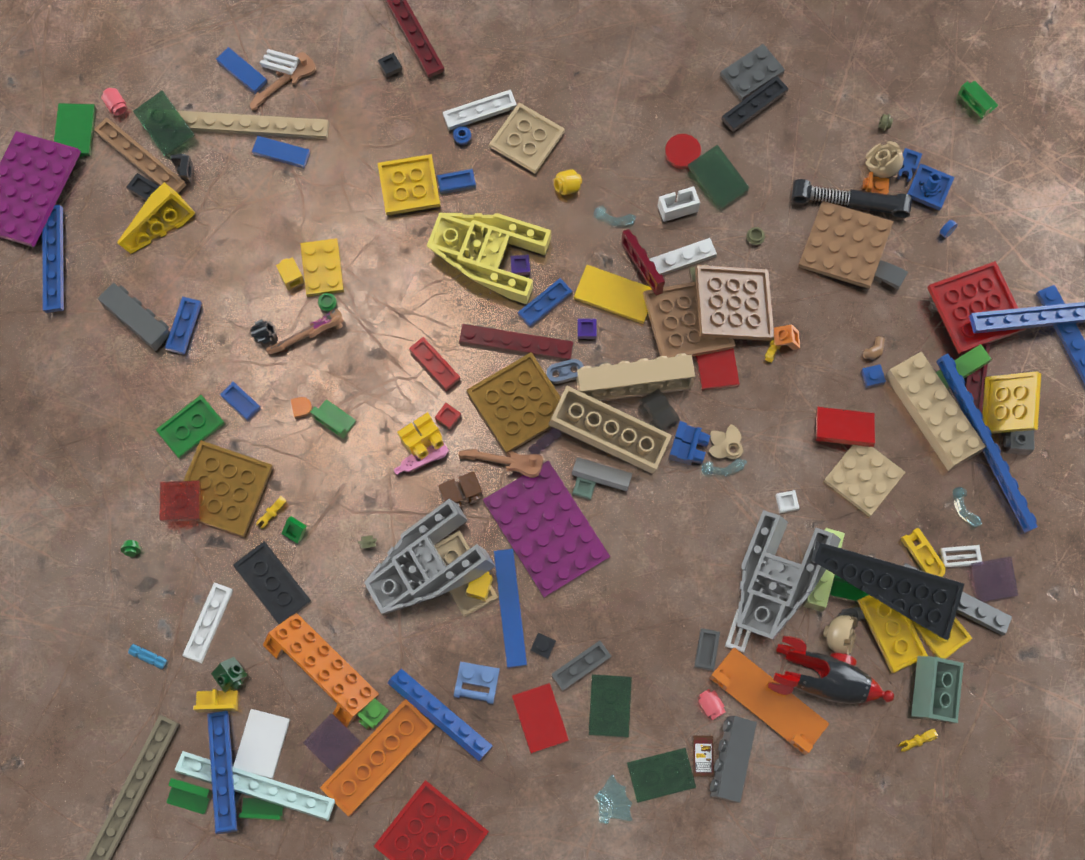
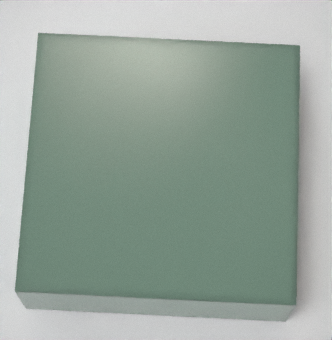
(583, 488)

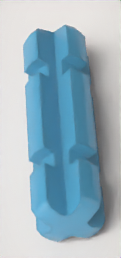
(147, 656)

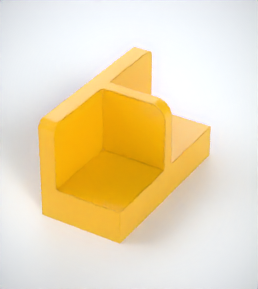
(216, 701)

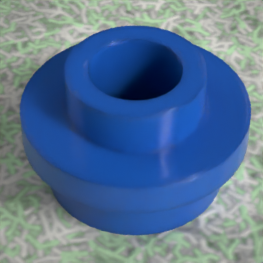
(462, 139)

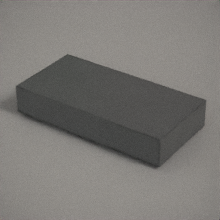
(707, 649)

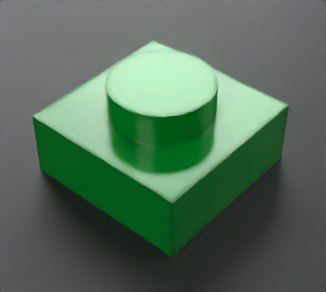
(294, 529)

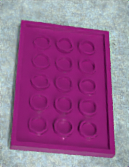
(30, 185)
(546, 530)

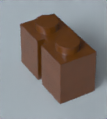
(462, 491)

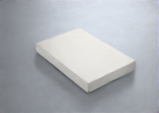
(261, 743)

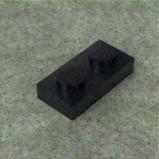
(141, 187)

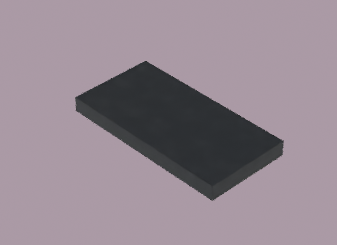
(272, 583)

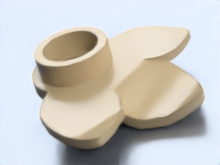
(724, 441)

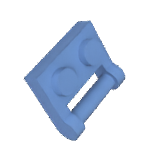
(478, 676)

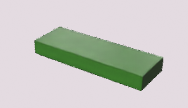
(969, 363)

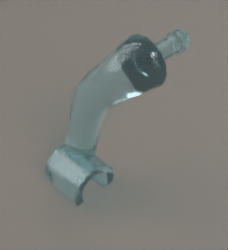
(600, 213)
(737, 465)
(973, 519)

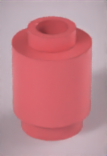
(114, 101)
(711, 704)

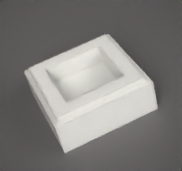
(787, 501)

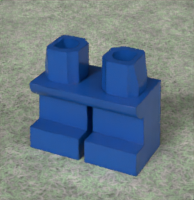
(685, 444)

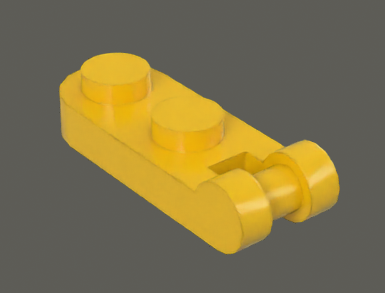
(924, 553)

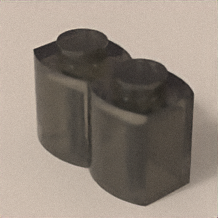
(658, 411)

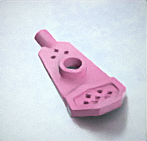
(434, 454)

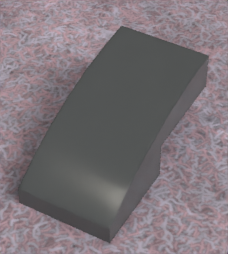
(890, 274)

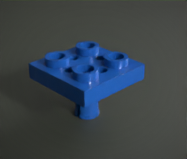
(933, 182)

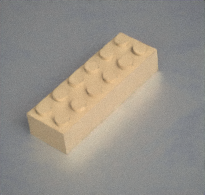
(637, 377)
(935, 411)
(610, 429)

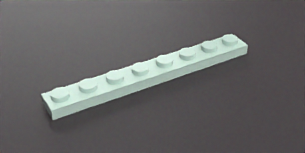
(260, 787)

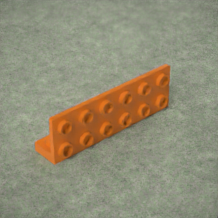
(322, 665)
(782, 713)

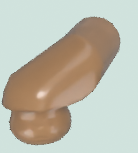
(875, 351)

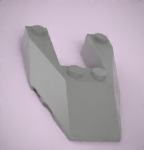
(416, 569)
(773, 585)

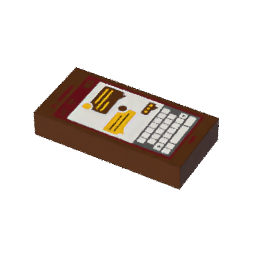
(703, 756)

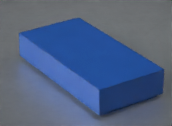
(456, 181)
(240, 401)

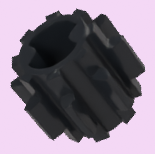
(263, 331)

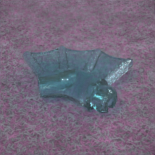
(613, 802)

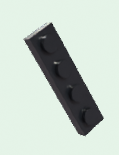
(754, 103)

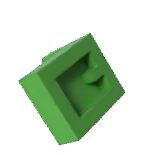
(372, 714)

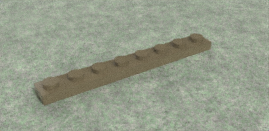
(133, 789)

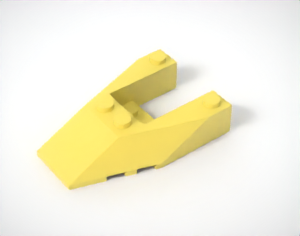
(478, 245)

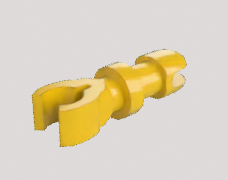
(771, 352)
(271, 512)
(928, 736)

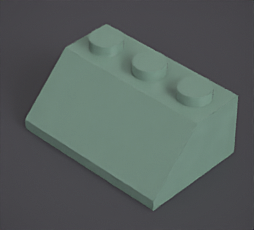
(937, 689)

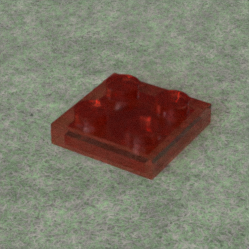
(180, 501)

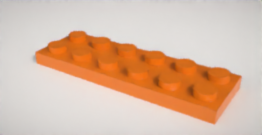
(377, 757)

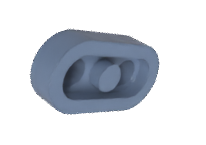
(564, 371)

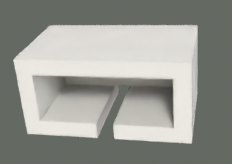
(686, 204)

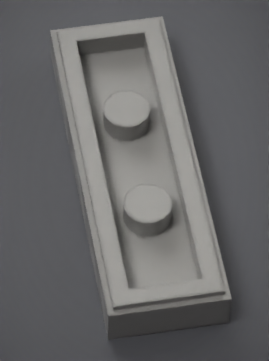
(602, 474)

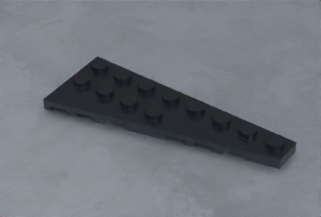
(913, 593)

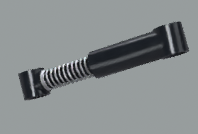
(897, 205)

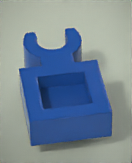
(910, 163)

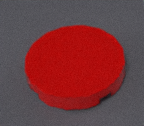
(682, 150)

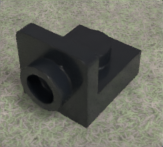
(184, 166)

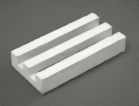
(281, 59)
(944, 558)
(728, 643)

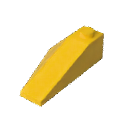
(158, 215)

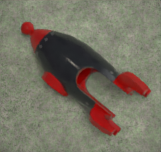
(839, 676)

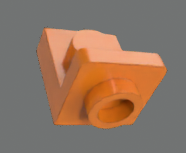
(876, 184)
(788, 336)

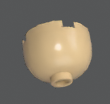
(885, 159)
(841, 634)

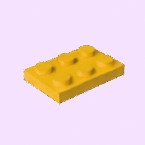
(322, 267)

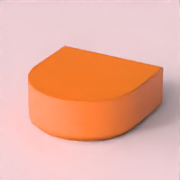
(301, 407)

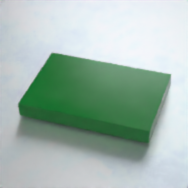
(75, 126)
(189, 426)

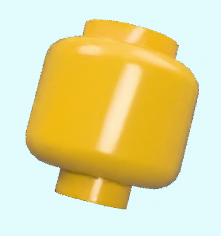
(567, 182)

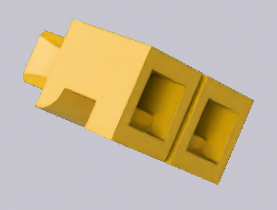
(429, 436)

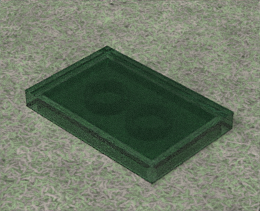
(164, 123)
(718, 176)
(610, 706)
(661, 775)

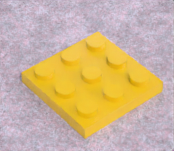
(408, 184)
(1012, 402)

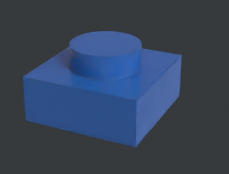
(873, 376)

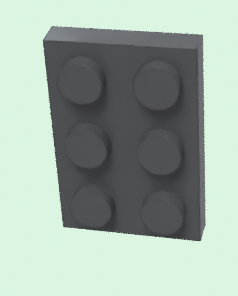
(752, 72)

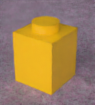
(290, 273)
(480, 587)

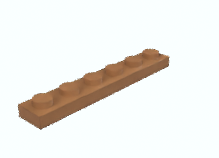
(138, 155)

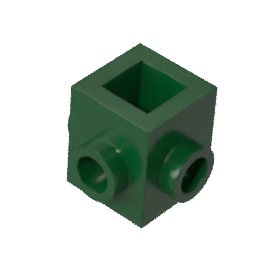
(229, 675)

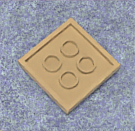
(527, 137)
(864, 477)

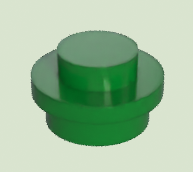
(327, 302)
(130, 548)

